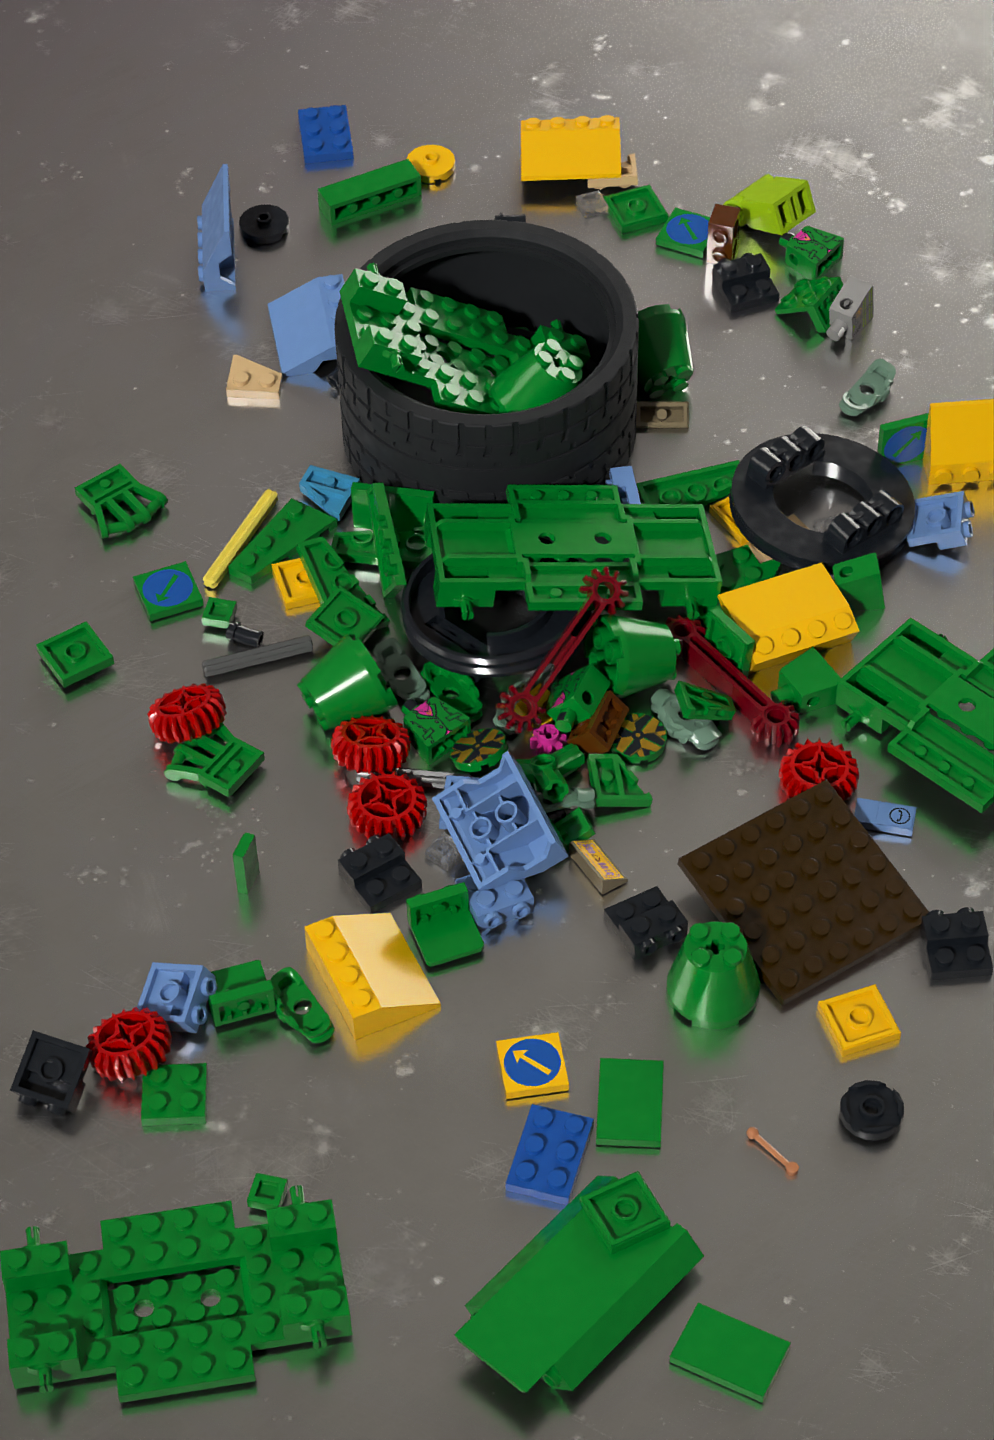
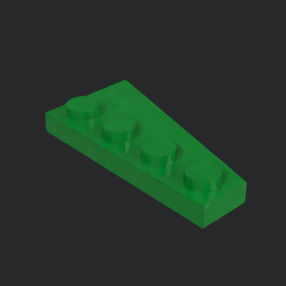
(689, 487)
(279, 539)
(386, 545)
(360, 547)
(327, 572)

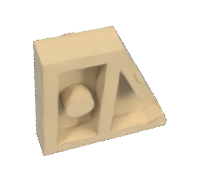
(628, 176)
(252, 380)

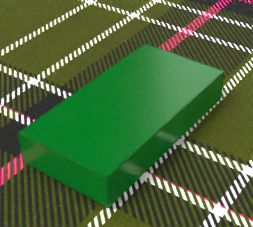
(246, 863)

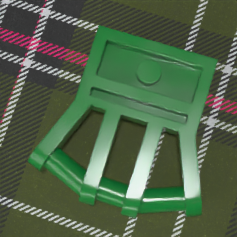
(113, 487)
(227, 768)

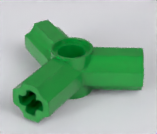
(548, 771)

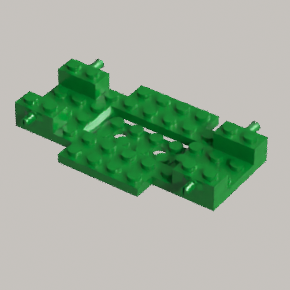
(387, 340)
(491, 548)
(898, 688)
(75, 1328)

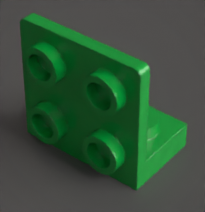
(814, 297)
(241, 993)

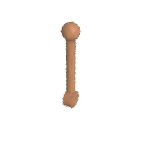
(791, 1167)

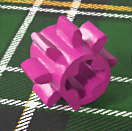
(547, 739)

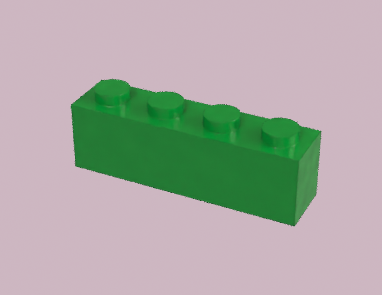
(369, 192)

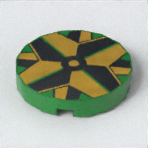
(640, 738)
(478, 749)

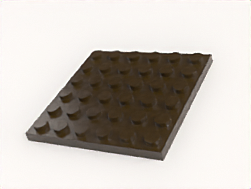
(805, 891)

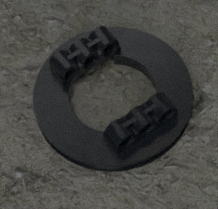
(872, 526)
(458, 651)

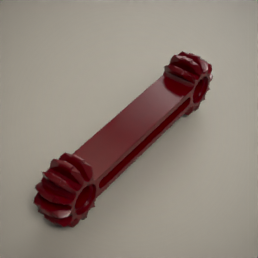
(562, 649)
(769, 720)

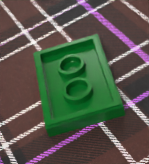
(406, 506)
(630, 1102)
(730, 1352)

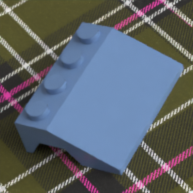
(217, 236)
(305, 325)
(500, 826)

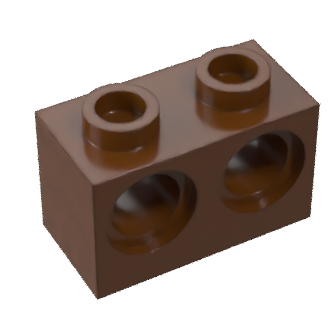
(723, 233)
(600, 730)

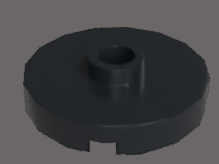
(264, 224)
(873, 1097)

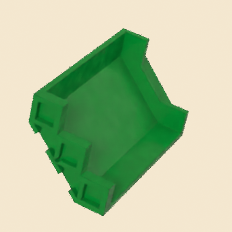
(570, 1299)

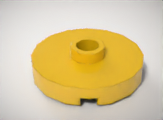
(432, 162)

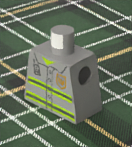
(851, 309)

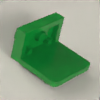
(444, 924)

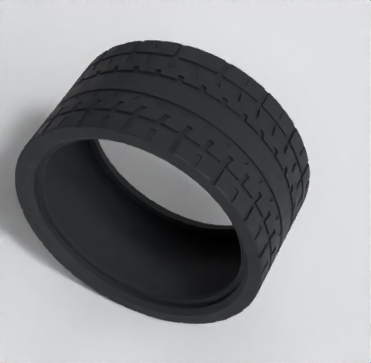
(530, 280)

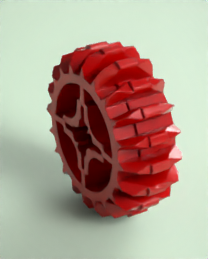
(187, 713)
(370, 744)
(801, 764)
(387, 805)
(129, 1044)

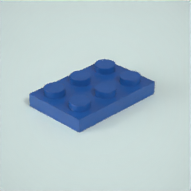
(325, 134)
(549, 1154)

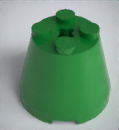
(663, 350)
(536, 378)
(631, 653)
(346, 685)
(713, 976)

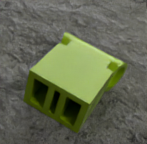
(774, 204)

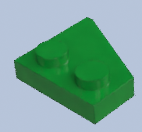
(703, 703)
(614, 783)

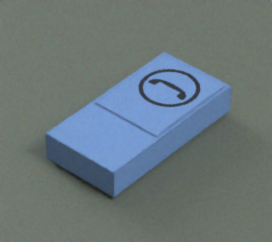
(885, 816)

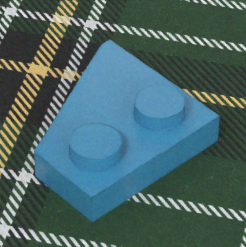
(328, 490)

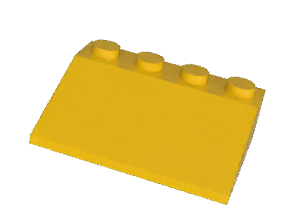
(570, 148)
(960, 442)
(791, 615)
(369, 971)

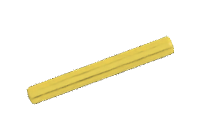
(240, 538)

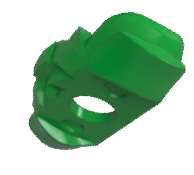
(441, 680)
(290, 990)

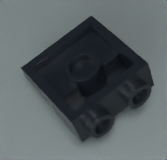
(745, 282)
(378, 872)
(647, 922)
(956, 944)
(52, 1073)

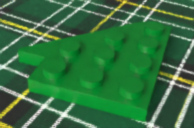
(739, 569)

